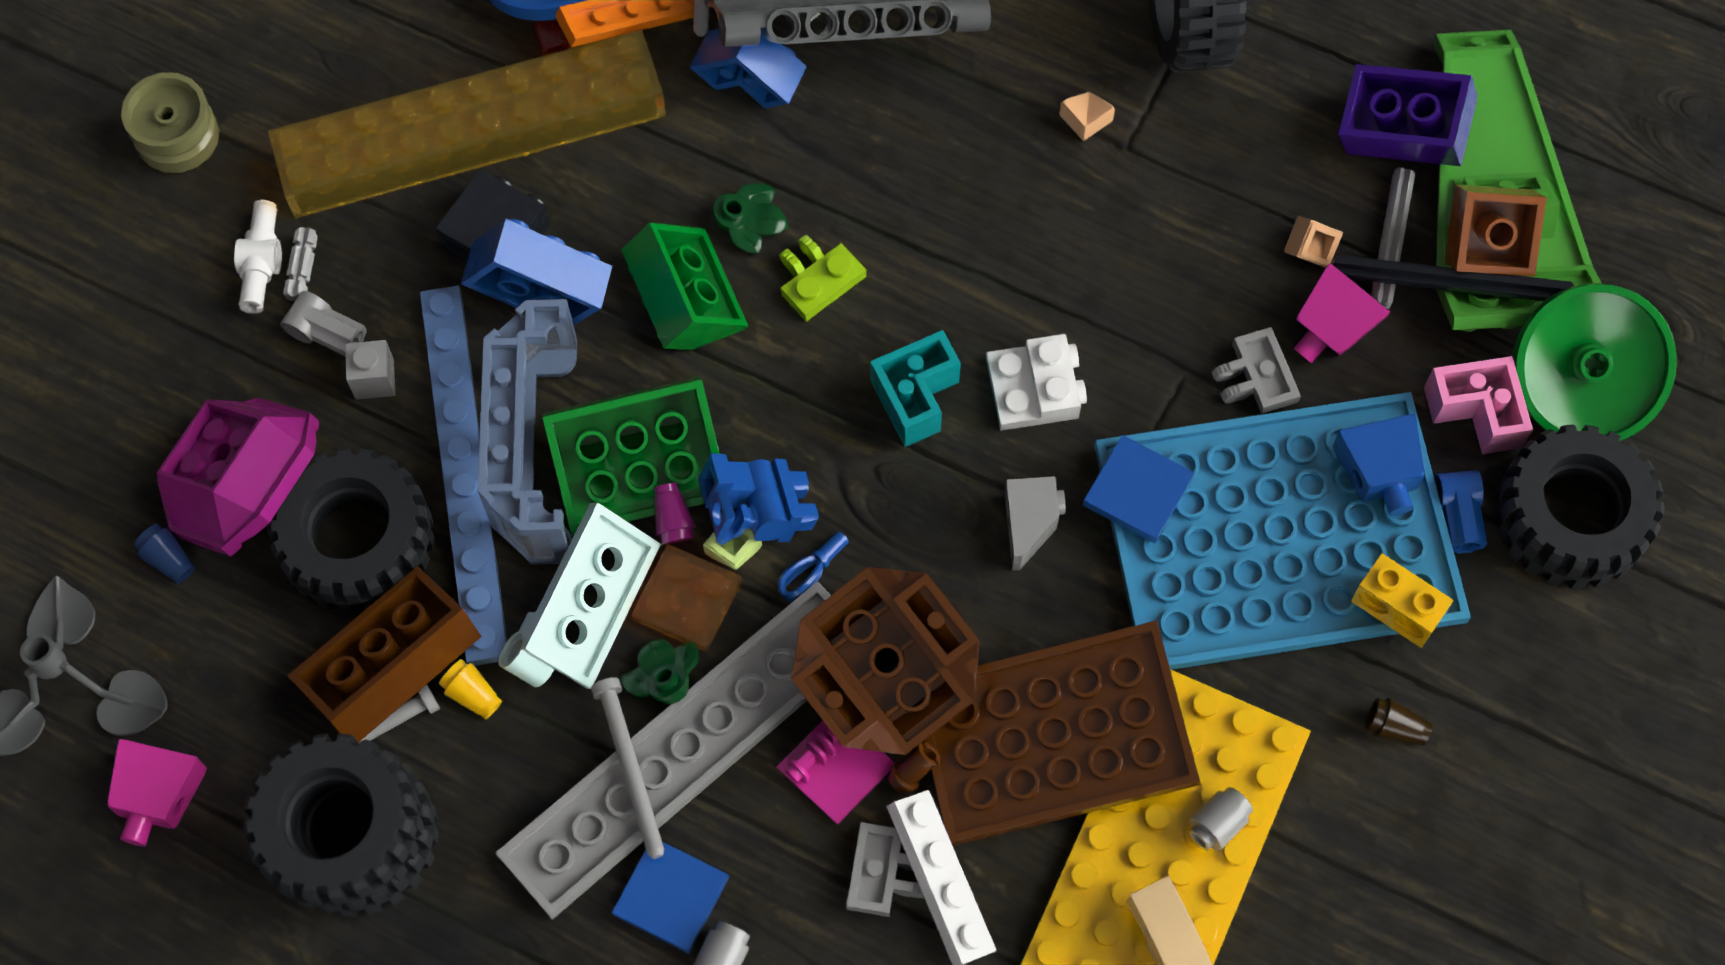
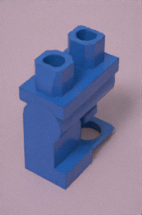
(763, 495)

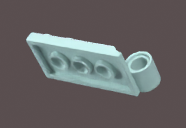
(542, 639)

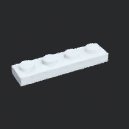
(941, 878)

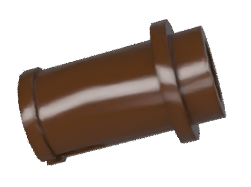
(905, 775)

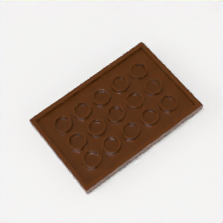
(1063, 736)

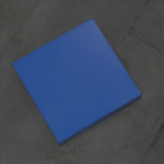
(1138, 489)
(671, 897)

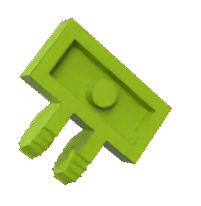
(823, 280)

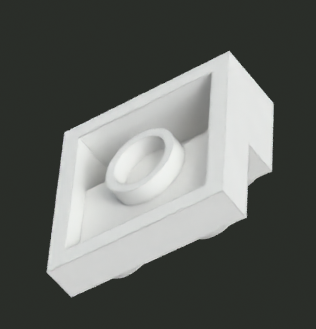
(1036, 383)

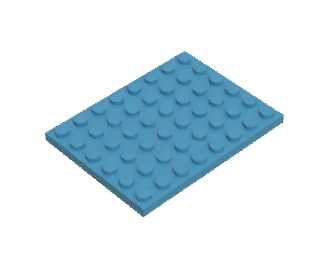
(1276, 537)

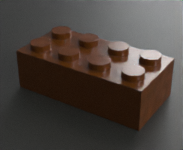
(385, 655)

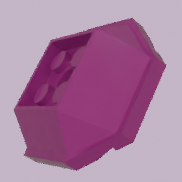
(234, 470)

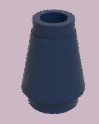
(162, 552)

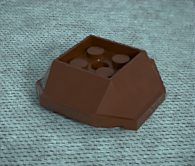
(840, 651)

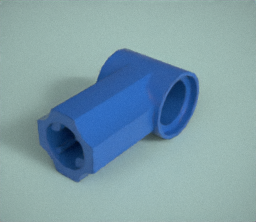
(1461, 504)

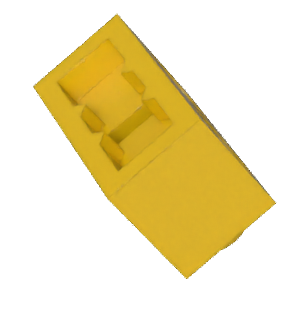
(1401, 600)

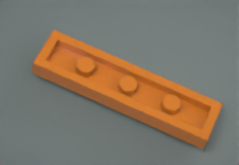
(605, 19)

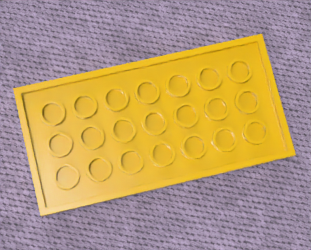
(1150, 839)

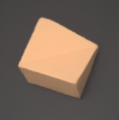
(1086, 114)
(1313, 241)

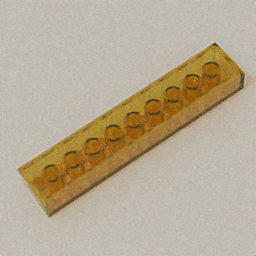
(467, 123)

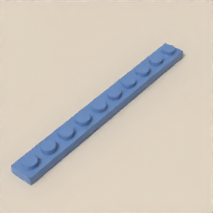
(459, 451)

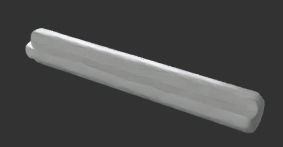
(1394, 229)

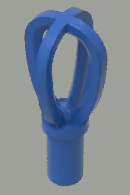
(820, 558)

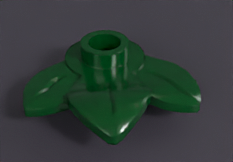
(754, 217)
(662, 671)

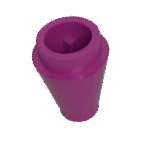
(672, 515)

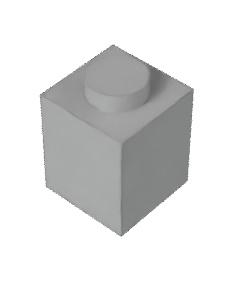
(370, 369)

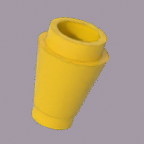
(470, 689)

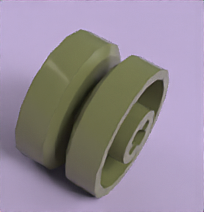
(170, 122)

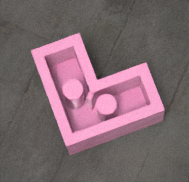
(1487, 394)

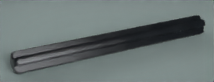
(1448, 279)

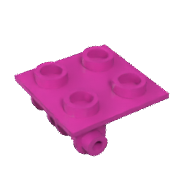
(832, 774)

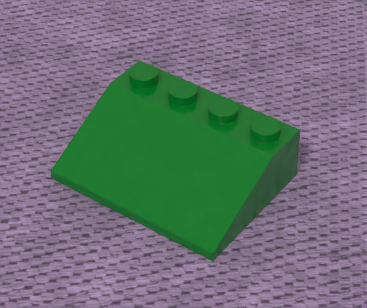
(628, 445)

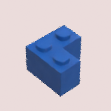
(764, 70)

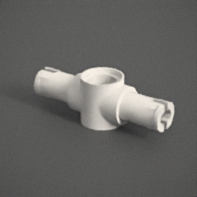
(258, 256)

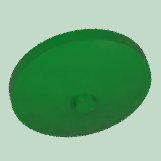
(1595, 360)

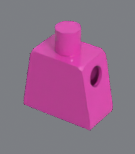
(1337, 315)
(151, 788)

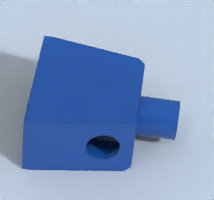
(1383, 460)

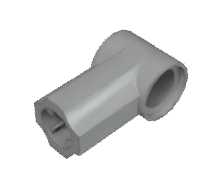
(315, 321)

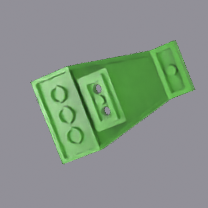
(1506, 150)

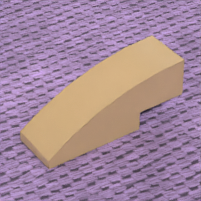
(1167, 925)

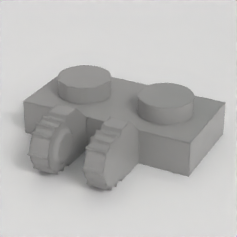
(1264, 369)
(875, 871)

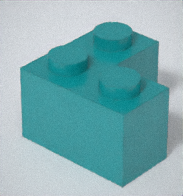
(908, 380)

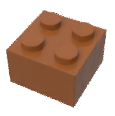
(1495, 230)

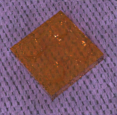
(686, 597)

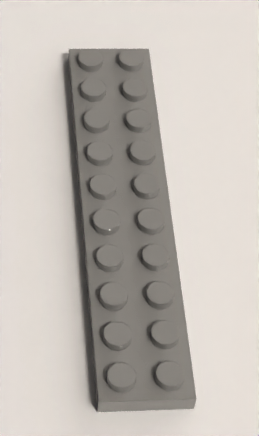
(677, 759)

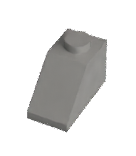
(1031, 515)

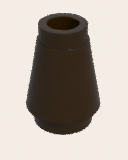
(1395, 722)

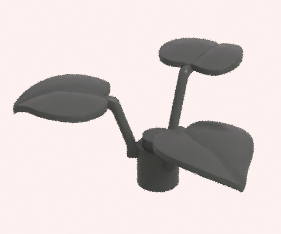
(62, 618)

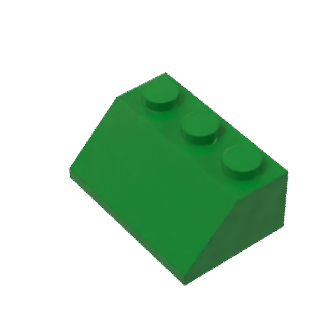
(683, 286)

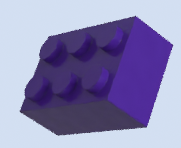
(1408, 114)

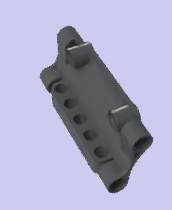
(745, 20)

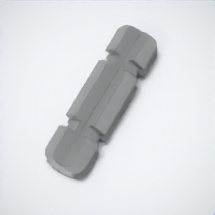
(300, 262)

